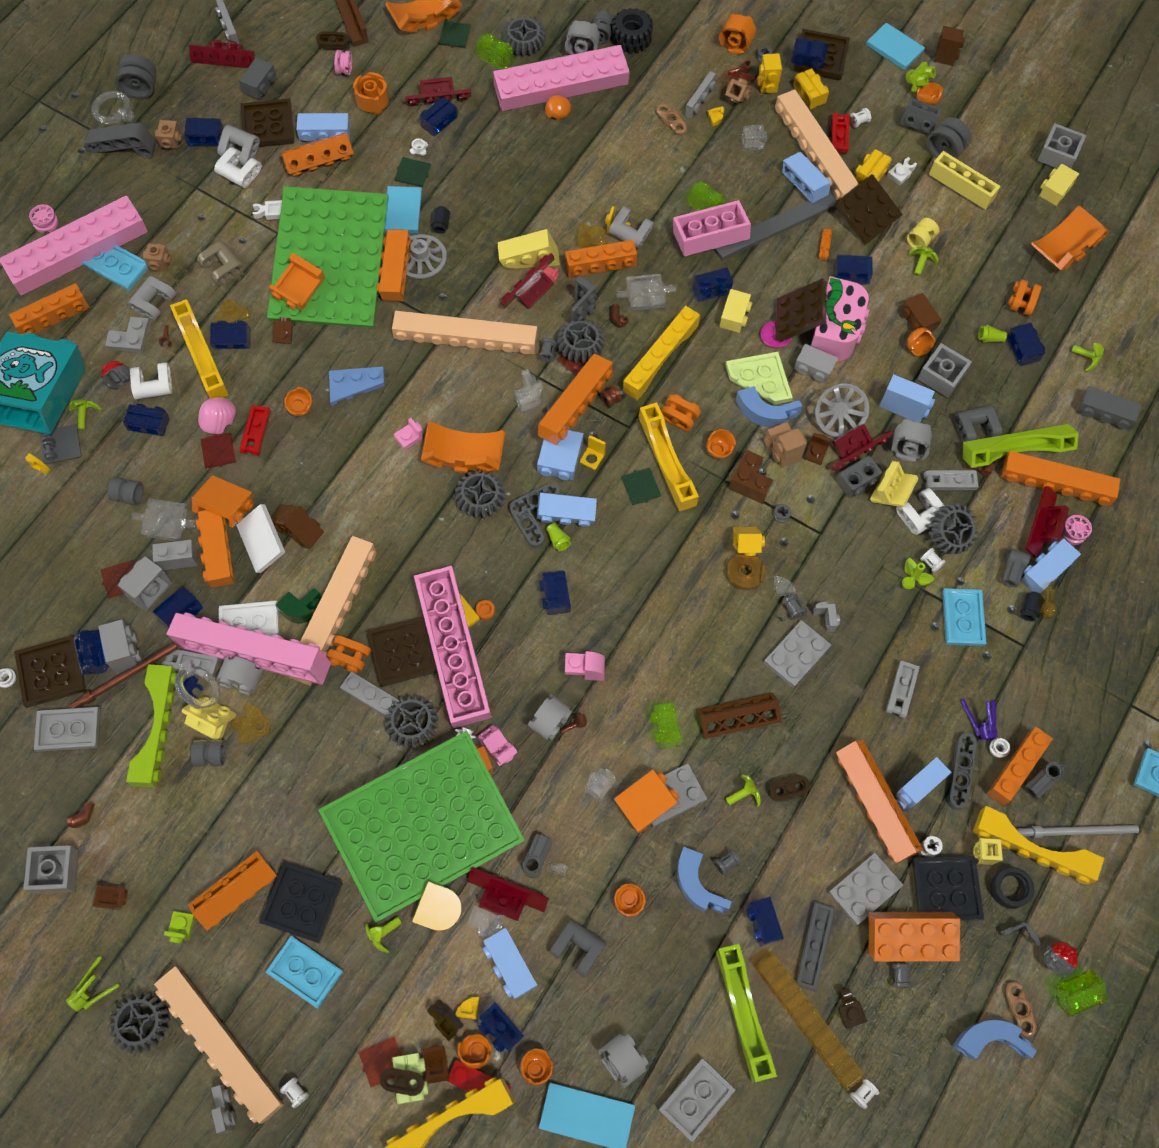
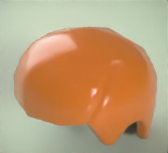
(930, 94)
(557, 107)
(920, 341)
(298, 401)
(721, 444)
(630, 899)
(475, 1051)
(536, 1066)

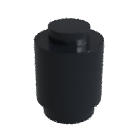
(440, 219)
(1031, 606)

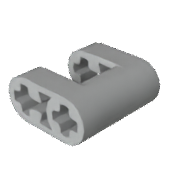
(232, 136)
(625, 232)
(146, 293)

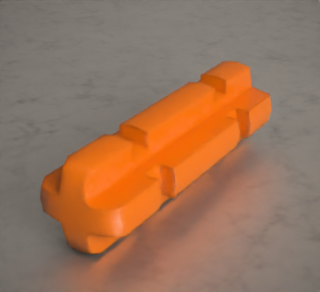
(825, 244)

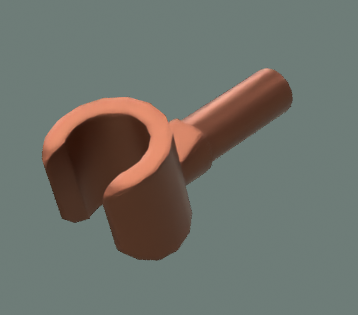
(745, 68)
(165, 337)
(985, 470)
(580, 723)

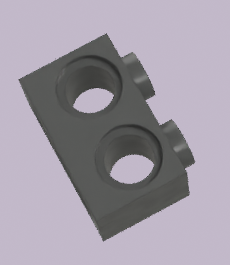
(856, 474)

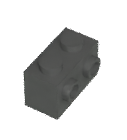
(257, 78)
(920, 116)

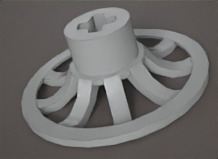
(421, 253)
(841, 408)

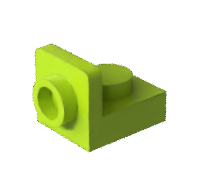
(180, 927)

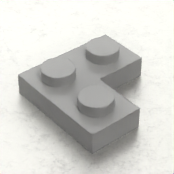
(133, 339)
(223, 1117)

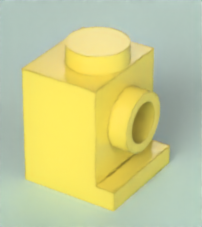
(984, 851)

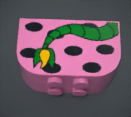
(844, 318)

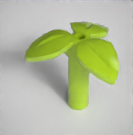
(924, 253)
(1096, 355)
(82, 405)
(915, 572)
(749, 788)
(377, 933)

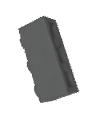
(1109, 408)

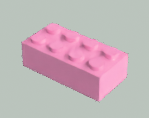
(711, 228)

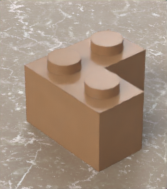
(785, 444)

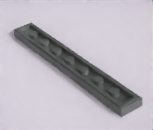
(779, 224)

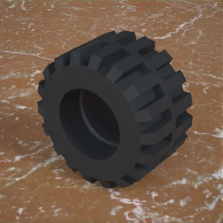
(632, 30)

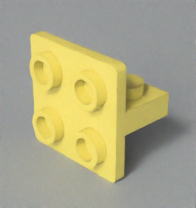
(894, 486)
(210, 720)

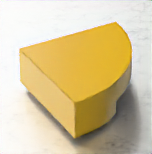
(716, 115)
(37, 464)
(468, 1009)

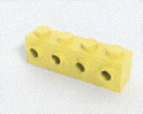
(964, 180)

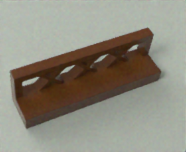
(353, 21)
(739, 708)

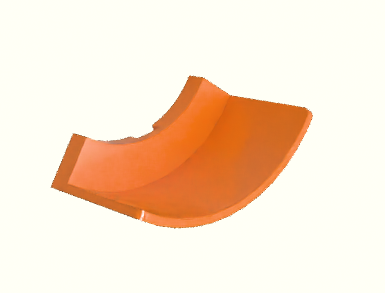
(422, 13)
(1071, 239)
(462, 449)

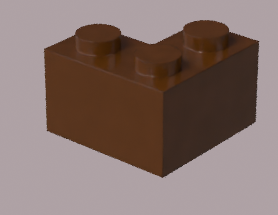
(948, 45)
(748, 480)
(297, 524)

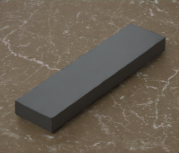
(815, 946)

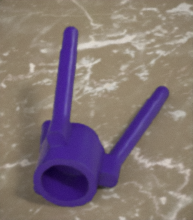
(988, 729)

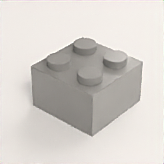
(1061, 147)
(944, 370)
(144, 583)
(119, 646)
(51, 869)

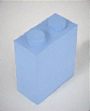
(907, 399)
(561, 459)
(921, 784)

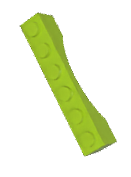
(986, 450)
(145, 766)
(750, 1033)

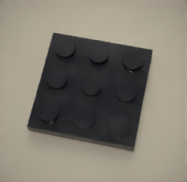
(948, 886)
(301, 902)

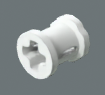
(860, 117)
(933, 560)
(931, 841)
(294, 1092)
(864, 1093)

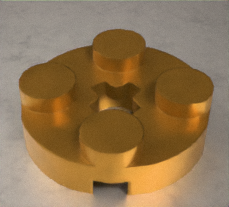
(742, 581)

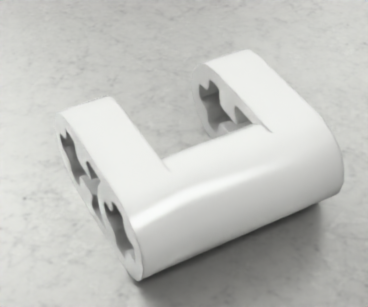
(227, 168)
(152, 388)
(920, 522)

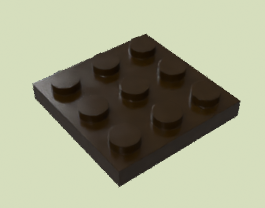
(835, 55)
(269, 121)
(868, 209)
(801, 310)
(402, 651)
(49, 671)

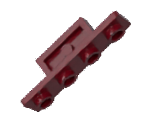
(222, 54)
(436, 89)
(533, 286)
(854, 443)
(1047, 522)
(505, 896)

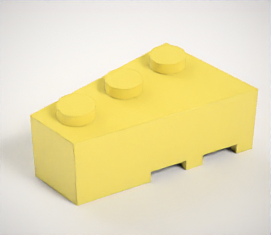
(527, 250)

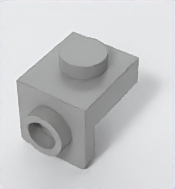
(831, 618)

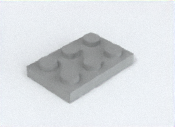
(797, 654)
(67, 729)
(687, 788)
(865, 889)
(696, 1100)

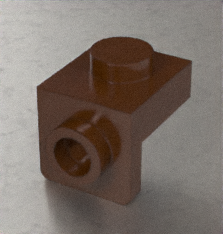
(283, 330)
(109, 897)
(436, 1064)

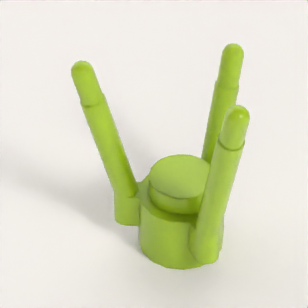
(79, 996)

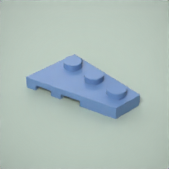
(350, 382)

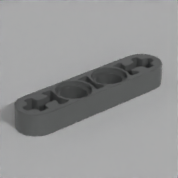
(958, 770)

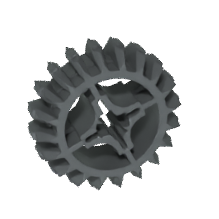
(533, 34)
(578, 335)
(467, 489)
(950, 515)
(406, 726)
(135, 1014)

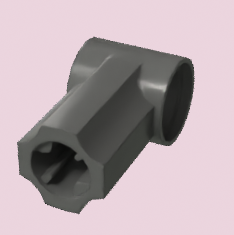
(1016, 564)
(1043, 780)
(537, 854)

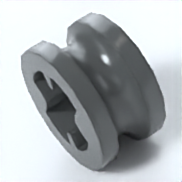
(763, 50)
(778, 517)

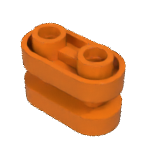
(1016, 300)
(680, 412)
(351, 663)

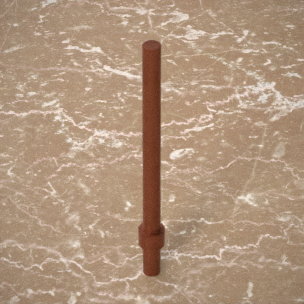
(90, 696)

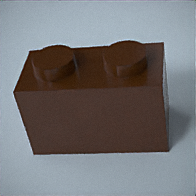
(920, 313)

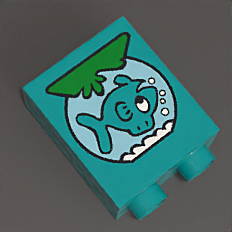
(36, 380)

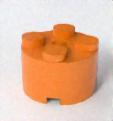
(737, 33)
(371, 92)

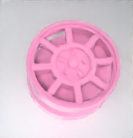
(343, 62)
(44, 219)
(1076, 530)

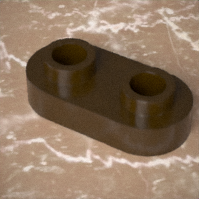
(332, 40)
(788, 788)
(402, 1081)

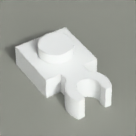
(900, 172)
(270, 210)

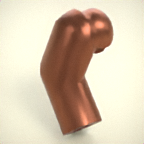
(619, 320)
(81, 818)

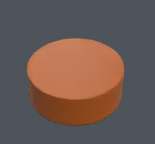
(485, 609)

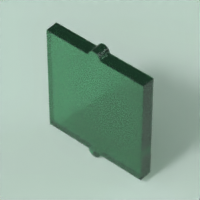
(454, 34)
(412, 172)
(641, 486)

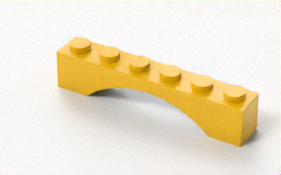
(199, 349)
(643, 373)
(675, 476)
(1080, 864)
(488, 1101)

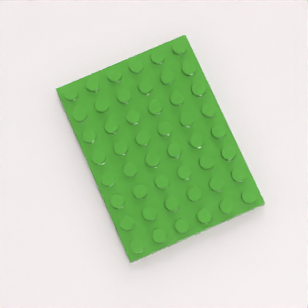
(343, 239)
(421, 825)

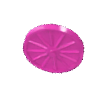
(768, 336)

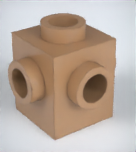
(733, 87)
(168, 134)
(157, 257)

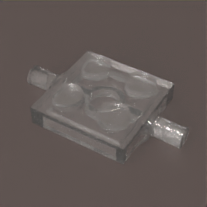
(645, 292)
(164, 519)

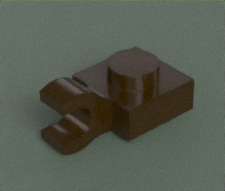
(851, 1012)
(446, 1022)

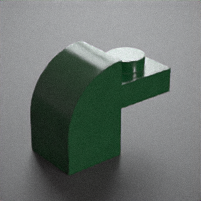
(296, 610)

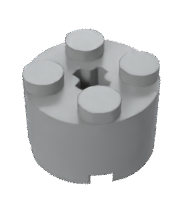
(582, 37)
(912, 440)
(239, 675)
(549, 716)
(623, 1059)

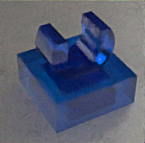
(190, 684)

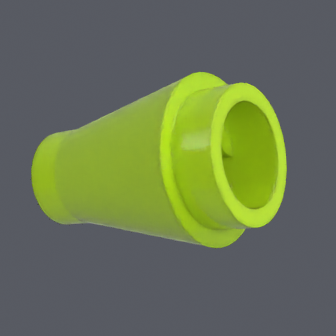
(991, 334)
(559, 539)

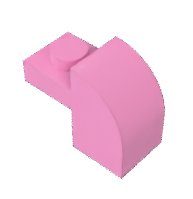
(588, 664)
(497, 745)

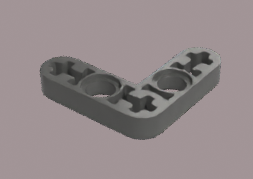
(526, 514)

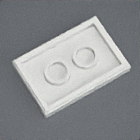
(260, 538)
(252, 616)

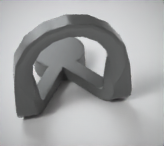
(1010, 929)

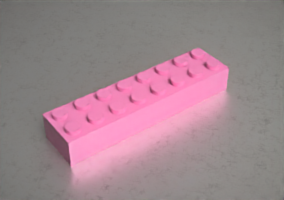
(561, 76)
(72, 244)
(452, 647)
(268, 652)

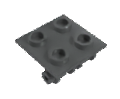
(60, 444)

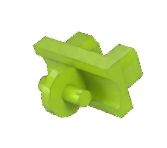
(920, 76)

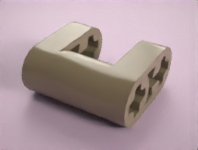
(221, 252)

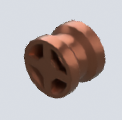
(611, 396)

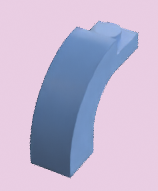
(762, 413)
(691, 887)
(976, 1037)

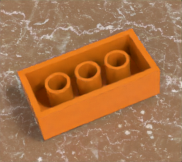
(914, 936)

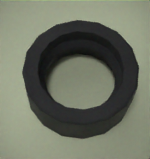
(1001, 898)

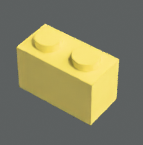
(1059, 184)
(735, 310)

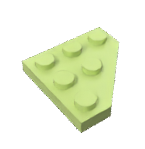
(764, 373)

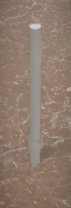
(1039, 832)

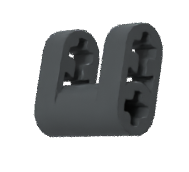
(983, 415)
(582, 938)

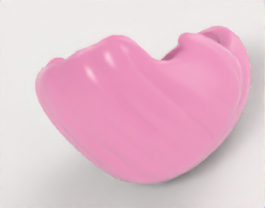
(216, 415)

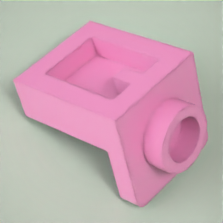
(409, 434)

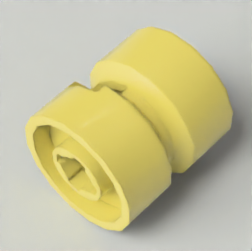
(923, 233)

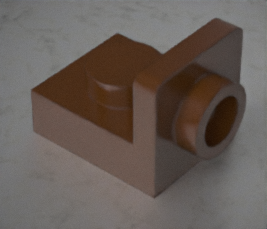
(817, 448)

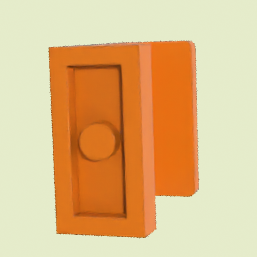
(297, 283)
(223, 499)
(647, 800)

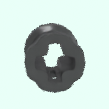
(547, 350)
(794, 606)
(727, 862)
(902, 975)

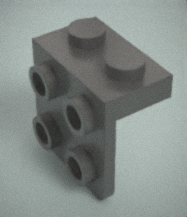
(585, 297)

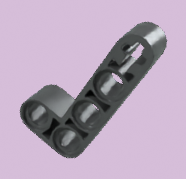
(121, 137)

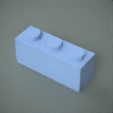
(322, 125)
(806, 177)
(566, 509)
(1049, 566)
(509, 964)

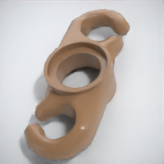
(671, 124)
(1013, 1001)

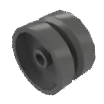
(135, 76)
(949, 136)

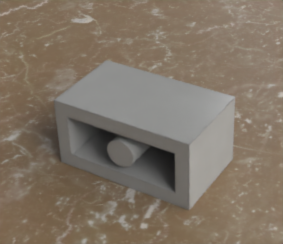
(815, 363)
(175, 554)

